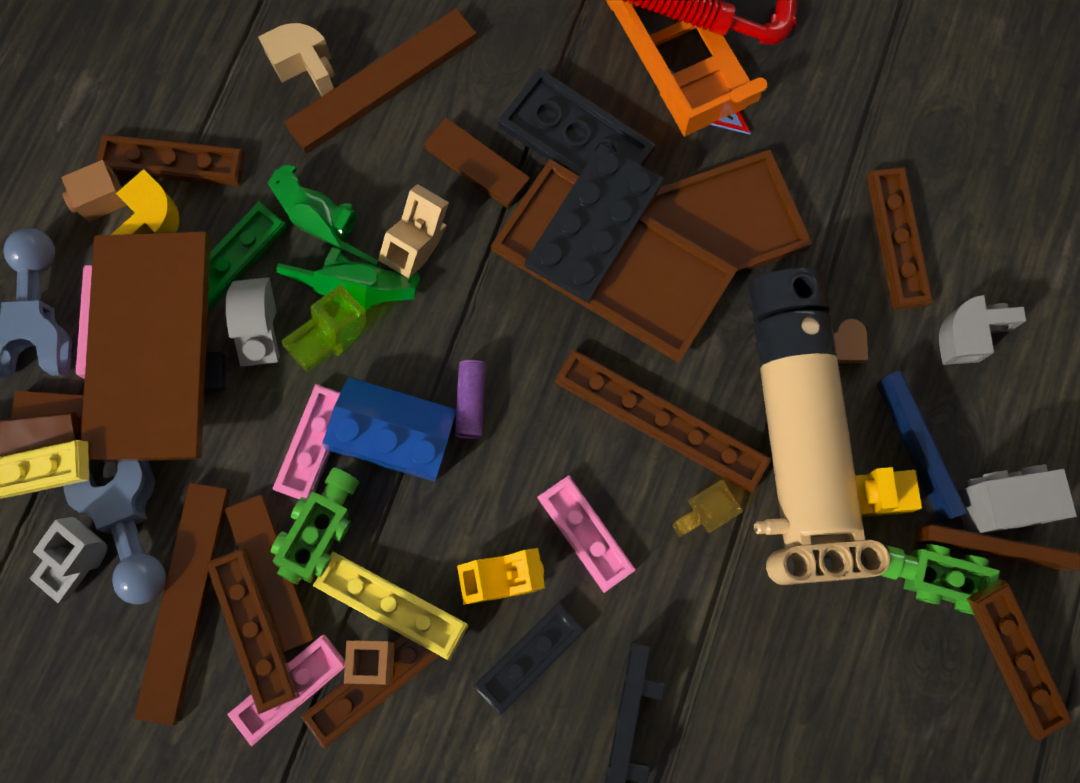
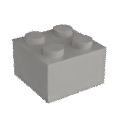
(1016, 499)

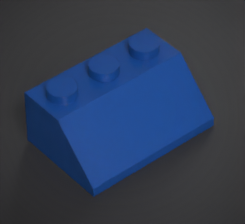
(389, 429)

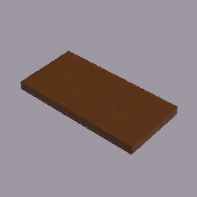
(735, 212)
(656, 287)
(146, 347)

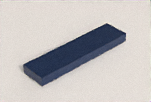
(921, 447)

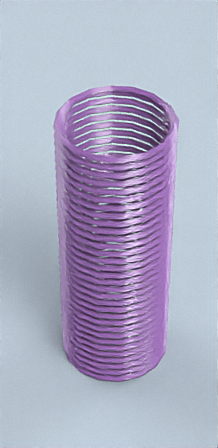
(470, 408)

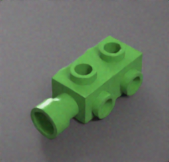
(305, 534)
(946, 574)

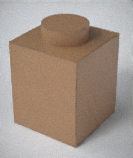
(92, 191)
(369, 662)

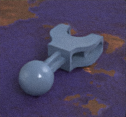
(29, 319)
(116, 511)

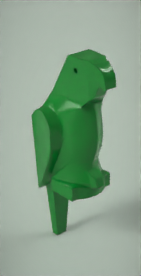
(316, 212)
(362, 280)

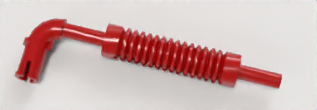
(720, 17)

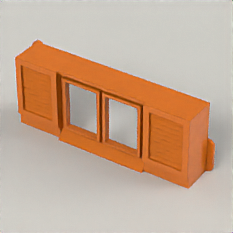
(701, 91)

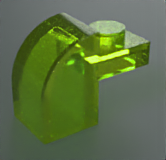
(333, 328)

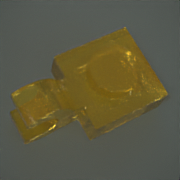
(711, 508)

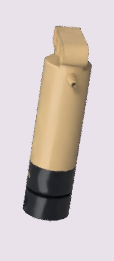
(808, 434)

